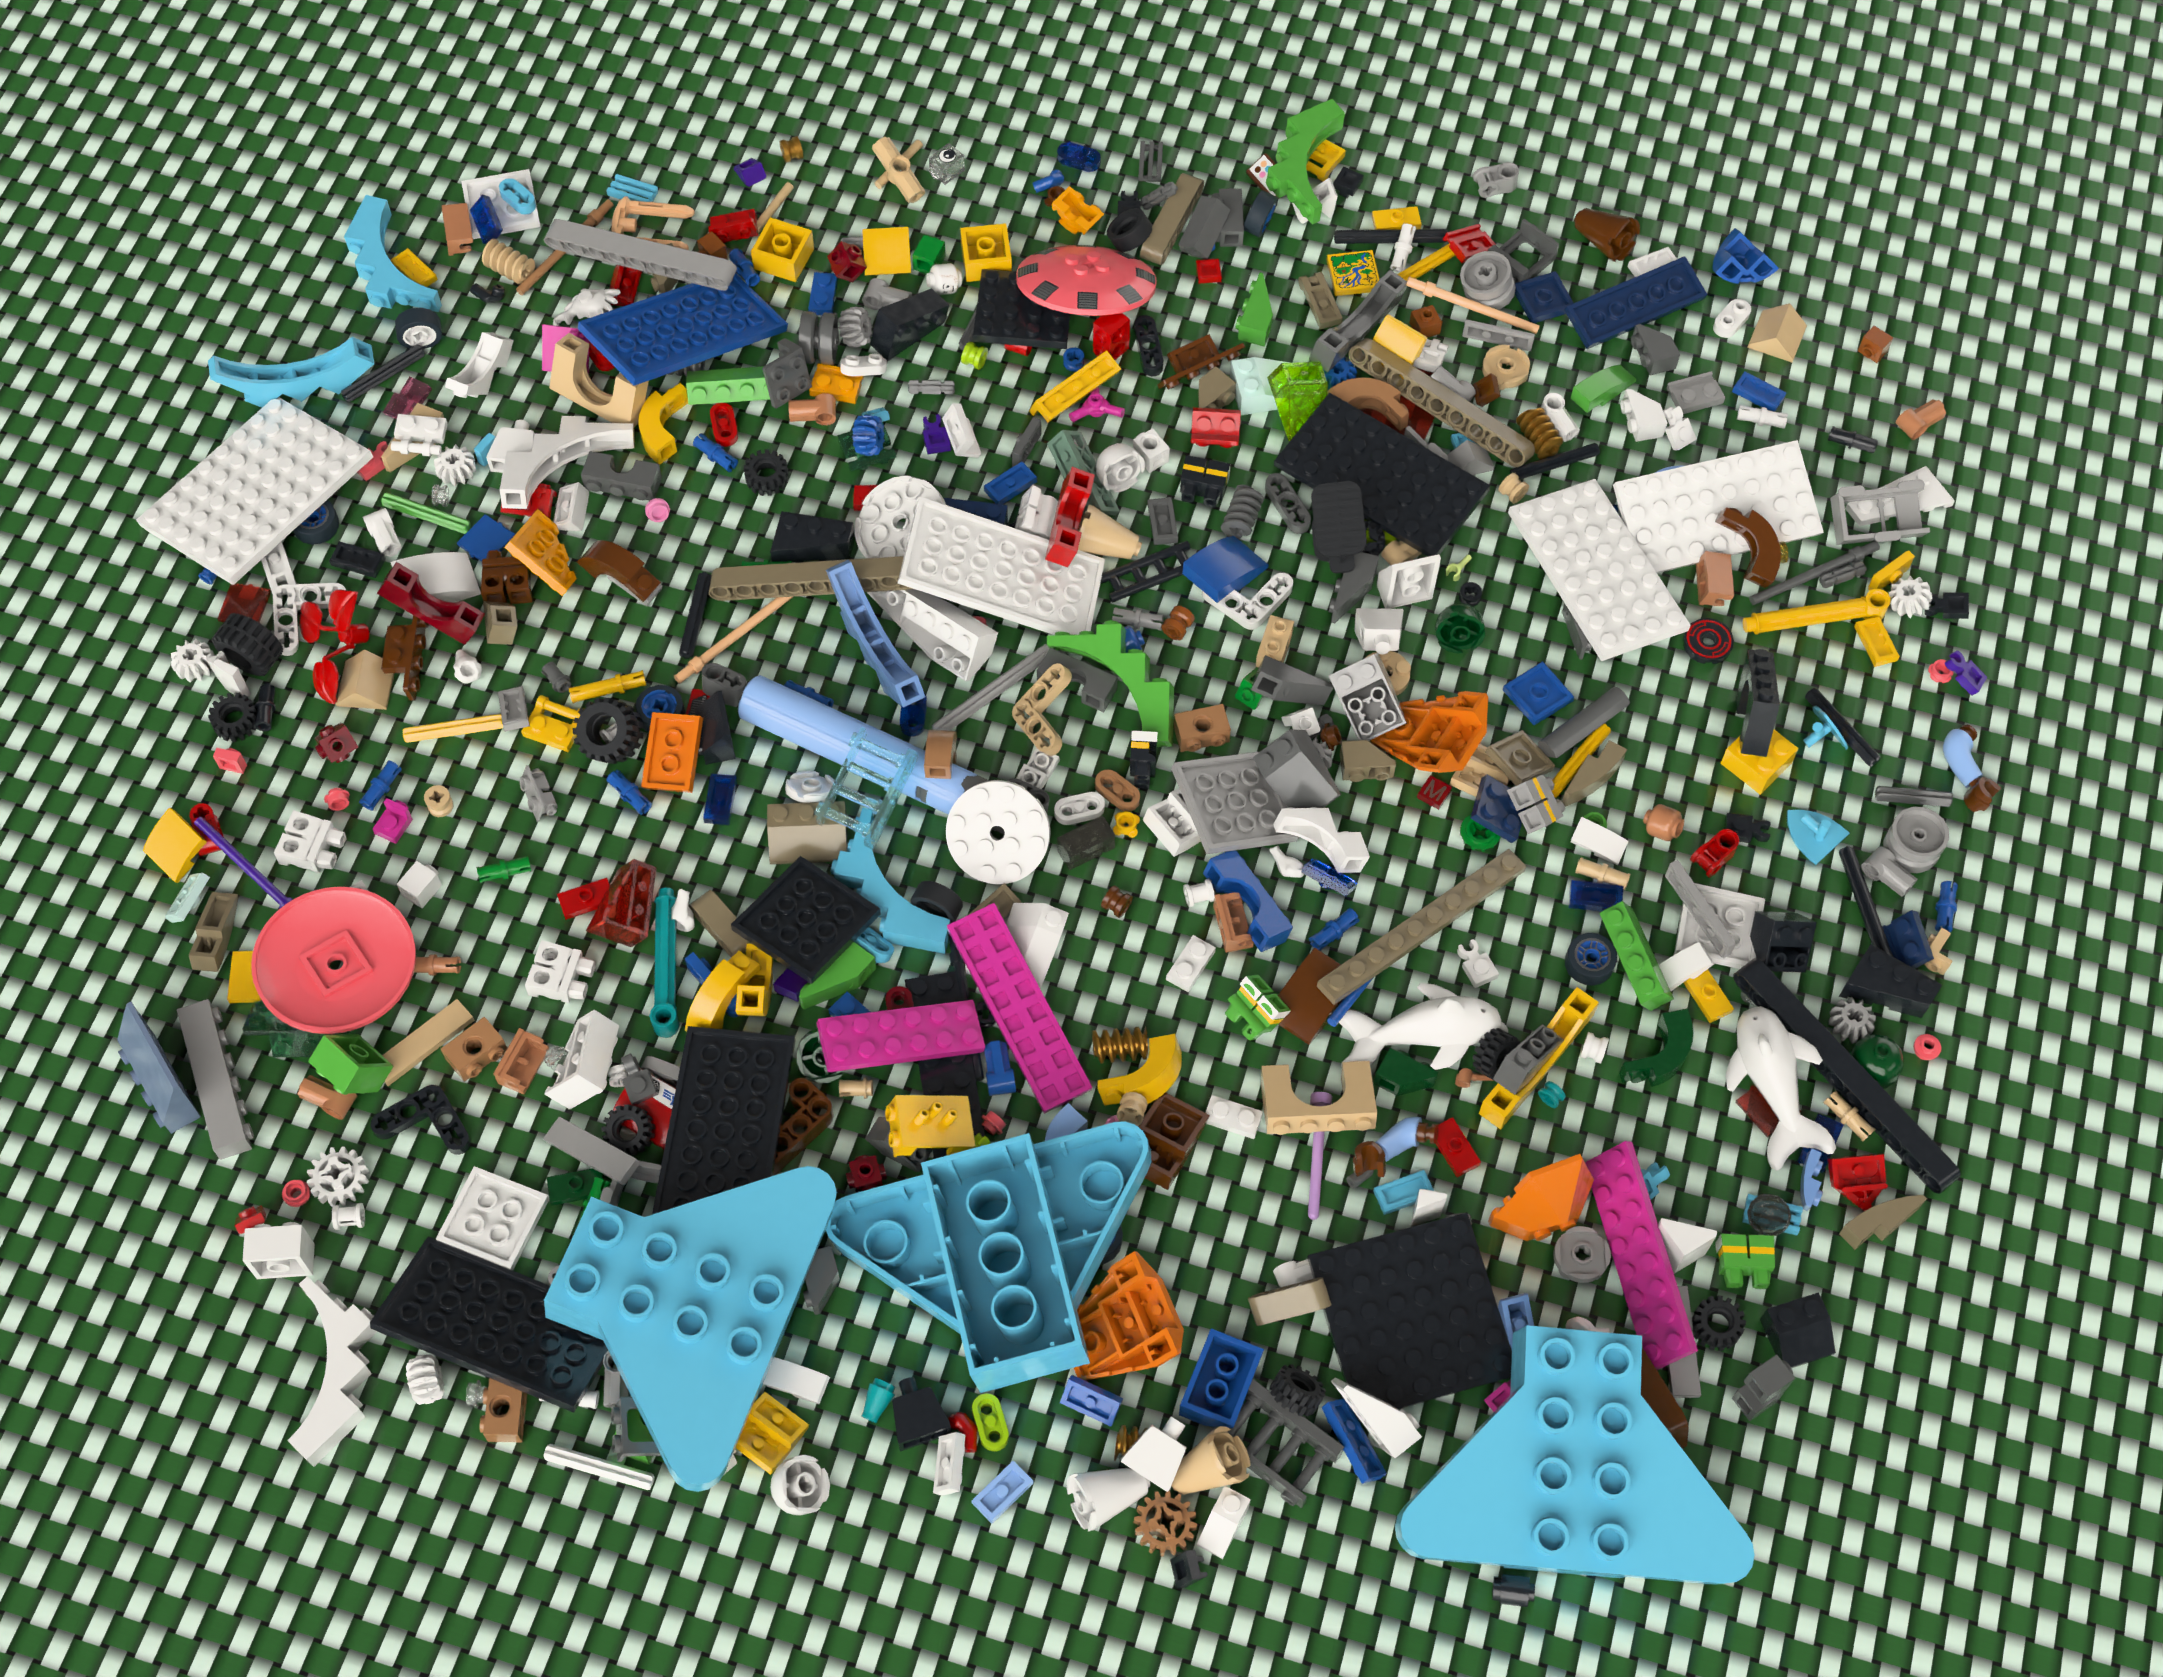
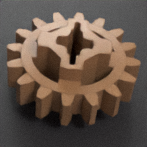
(1176, 1520)

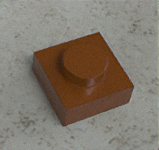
(1486, 390)

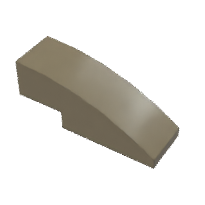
(1594, 773)
(213, 932)
(1880, 1220)

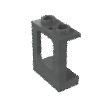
(1536, 238)
(620, 1441)

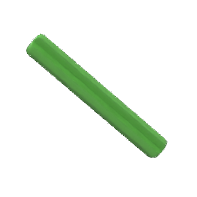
(426, 513)

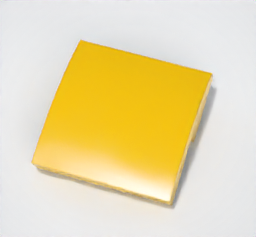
(886, 251)
(1400, 339)
(173, 845)
(770, 1433)

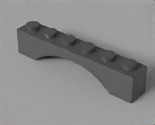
(1379, 302)

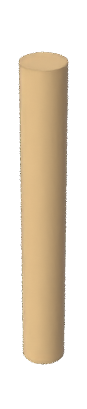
(909, 153)
(774, 205)

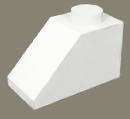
(1224, 1522)

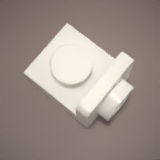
(1302, 720)

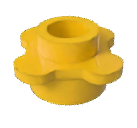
(1129, 818)

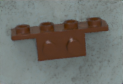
(1195, 356)
(404, 653)

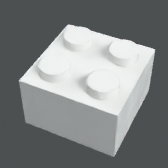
(278, 1251)

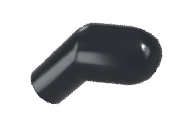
(487, 296)

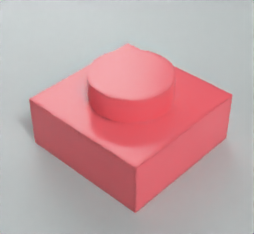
(230, 760)

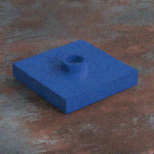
(1538, 693)

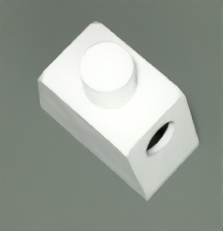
(511, 440)
(1379, 629)
(1157, 1453)

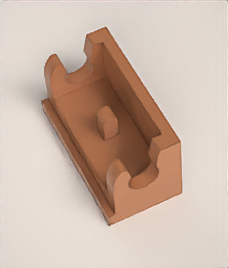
(457, 228)
(1714, 578)
(1232, 922)
(521, 1061)

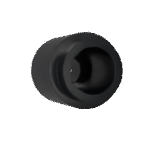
(1513, 1590)

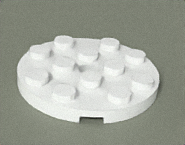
(883, 508)
(1001, 805)

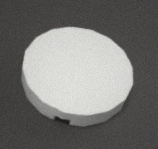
(808, 787)

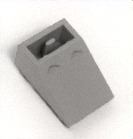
(1368, 698)

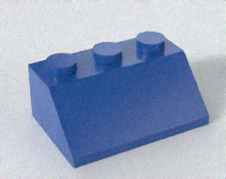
(1220, 1380)

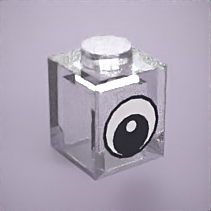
(946, 164)

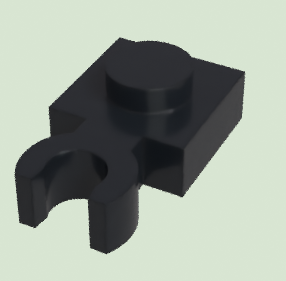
(1128, 202)
(1952, 606)
(1745, 828)

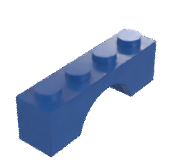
(1230, 875)

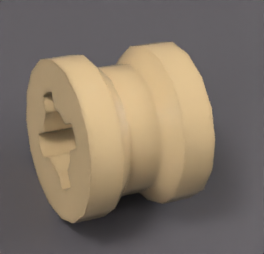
(1513, 488)
(444, 802)
(1132, 1108)

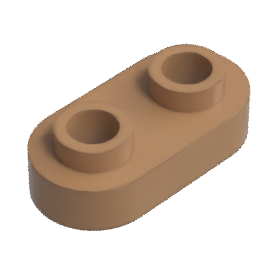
(1118, 791)

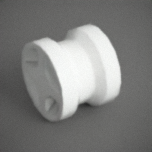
(1594, 1047)

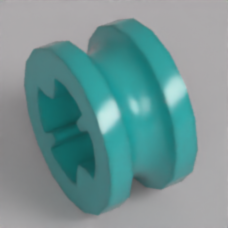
(1551, 1094)

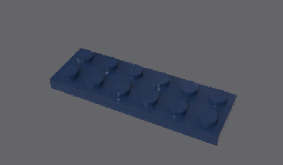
(1635, 302)

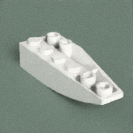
(940, 629)

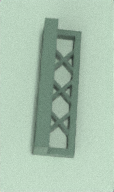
(1070, 455)

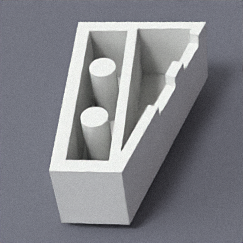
(586, 1062)

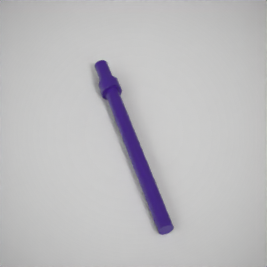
(242, 862)

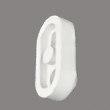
(1735, 315)
(863, 365)
(1078, 807)

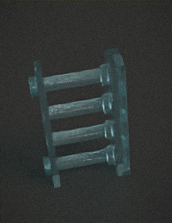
(880, 808)

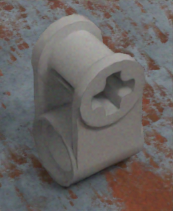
(1498, 179)

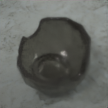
(1769, 1215)

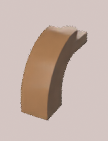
(1373, 395)
(940, 754)

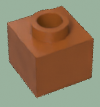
(712, 245)
(1426, 321)
(1875, 344)

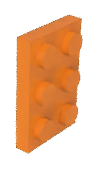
(672, 752)

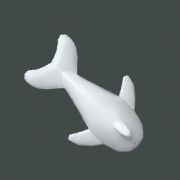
(1440, 1022)
(1769, 1058)

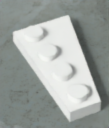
(1932, 496)

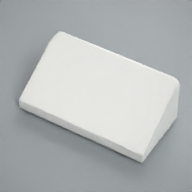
(571, 507)
(1428, 1206)

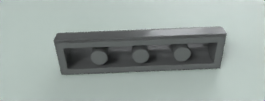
(1584, 723)

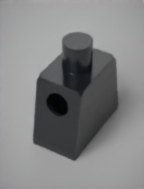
(918, 1415)

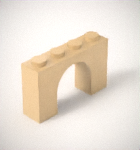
(572, 381)
(1289, 1114)

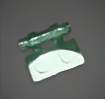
(861, 462)

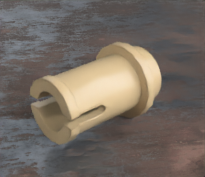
(856, 1087)

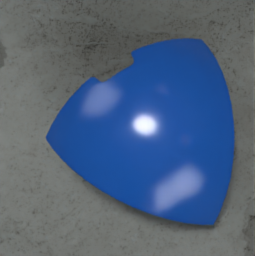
(1741, 261)

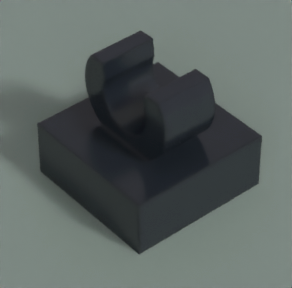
(1348, 182)
(1186, 1569)

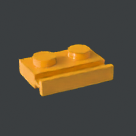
(831, 381)

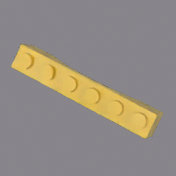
(1567, 1024)

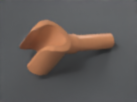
(1465, 1076)

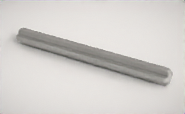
(992, 690)

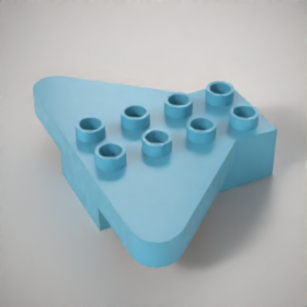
(1002, 1242)
(695, 1305)
(1576, 1477)

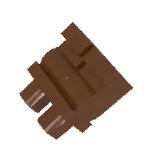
(505, 572)

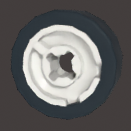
(418, 327)

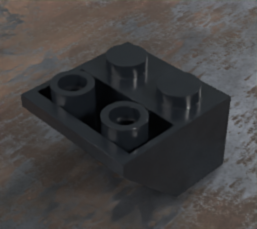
(1782, 940)

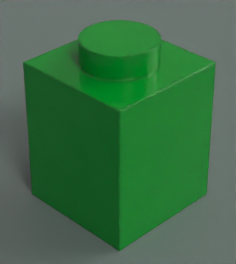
(928, 253)

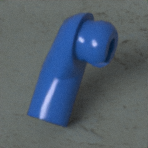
(1054, 179)

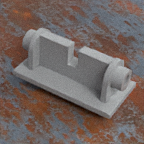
(533, 784)

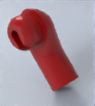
(965, 1426)

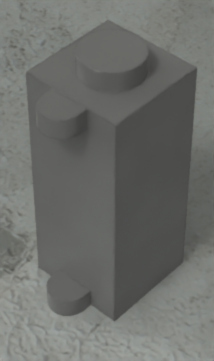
(1204, 227)
(1233, 228)

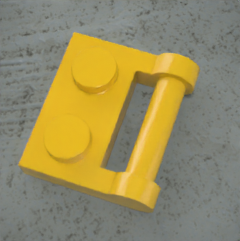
(1327, 155)
(550, 730)

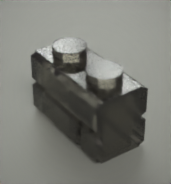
(1086, 842)

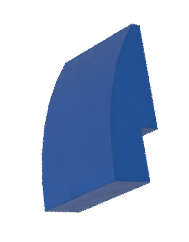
(1223, 567)

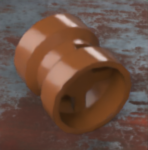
(1176, 625)

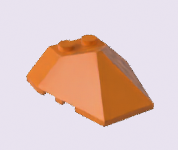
(1438, 732)
(1545, 1200)
(1128, 1321)

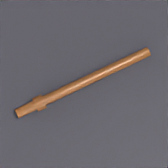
(593, 218)

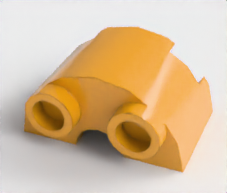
(1074, 213)

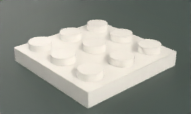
(509, 218)
(1736, 914)
(493, 1218)

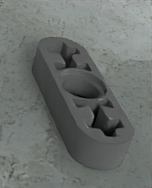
(1287, 513)

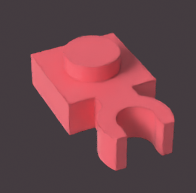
(376, 464)

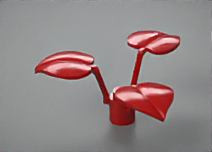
(341, 610)

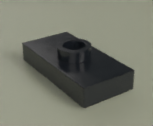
(357, 559)

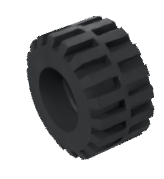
(247, 644)
(589, 727)

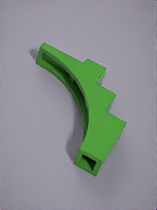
(1304, 134)
(1108, 648)

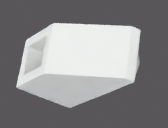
(1644, 416)

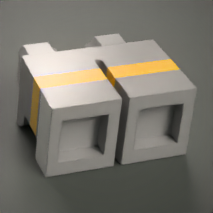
(1545, 808)

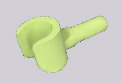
(1457, 567)

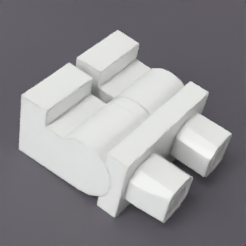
(1036, 513)
(309, 842)
(557, 973)

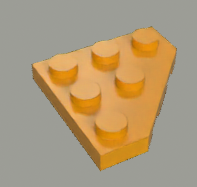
(542, 553)

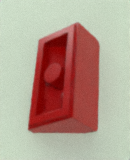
(627, 282)

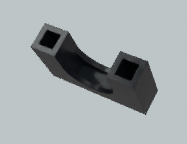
(1758, 701)

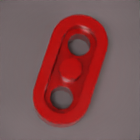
(724, 426)

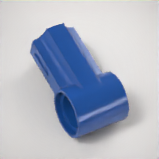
(999, 1075)

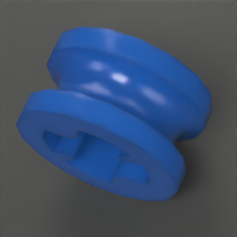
(1072, 353)

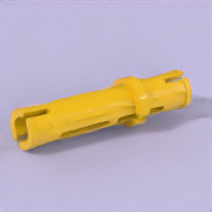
(608, 686)

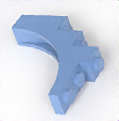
(862, 624)

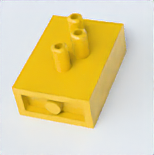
(929, 1123)

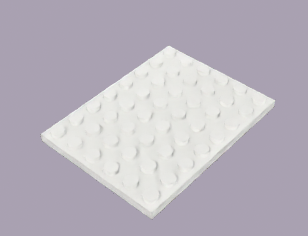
(254, 489)

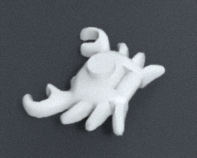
(588, 304)

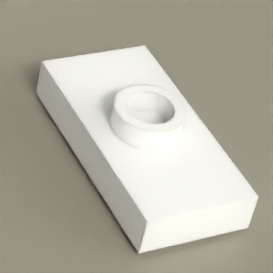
(1651, 261)

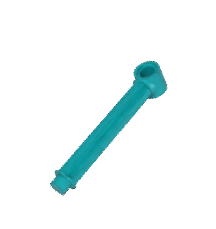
(665, 966)

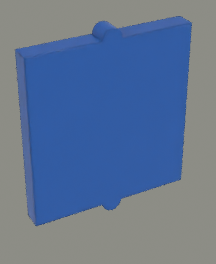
(485, 536)

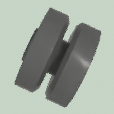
(818, 337)

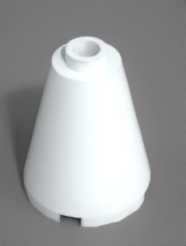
(1104, 1494)

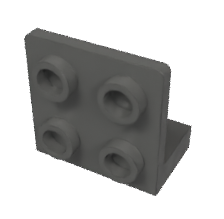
(787, 374)

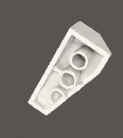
(1037, 933)

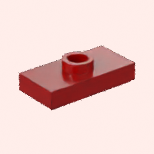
(583, 898)
(1456, 1148)
(249, 1218)

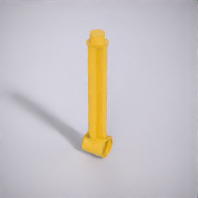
(1820, 613)

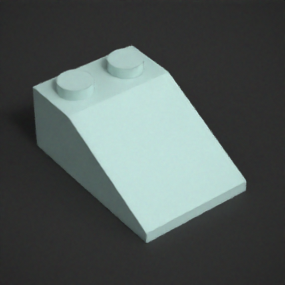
(1252, 385)

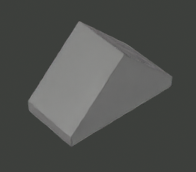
(1471, 458)

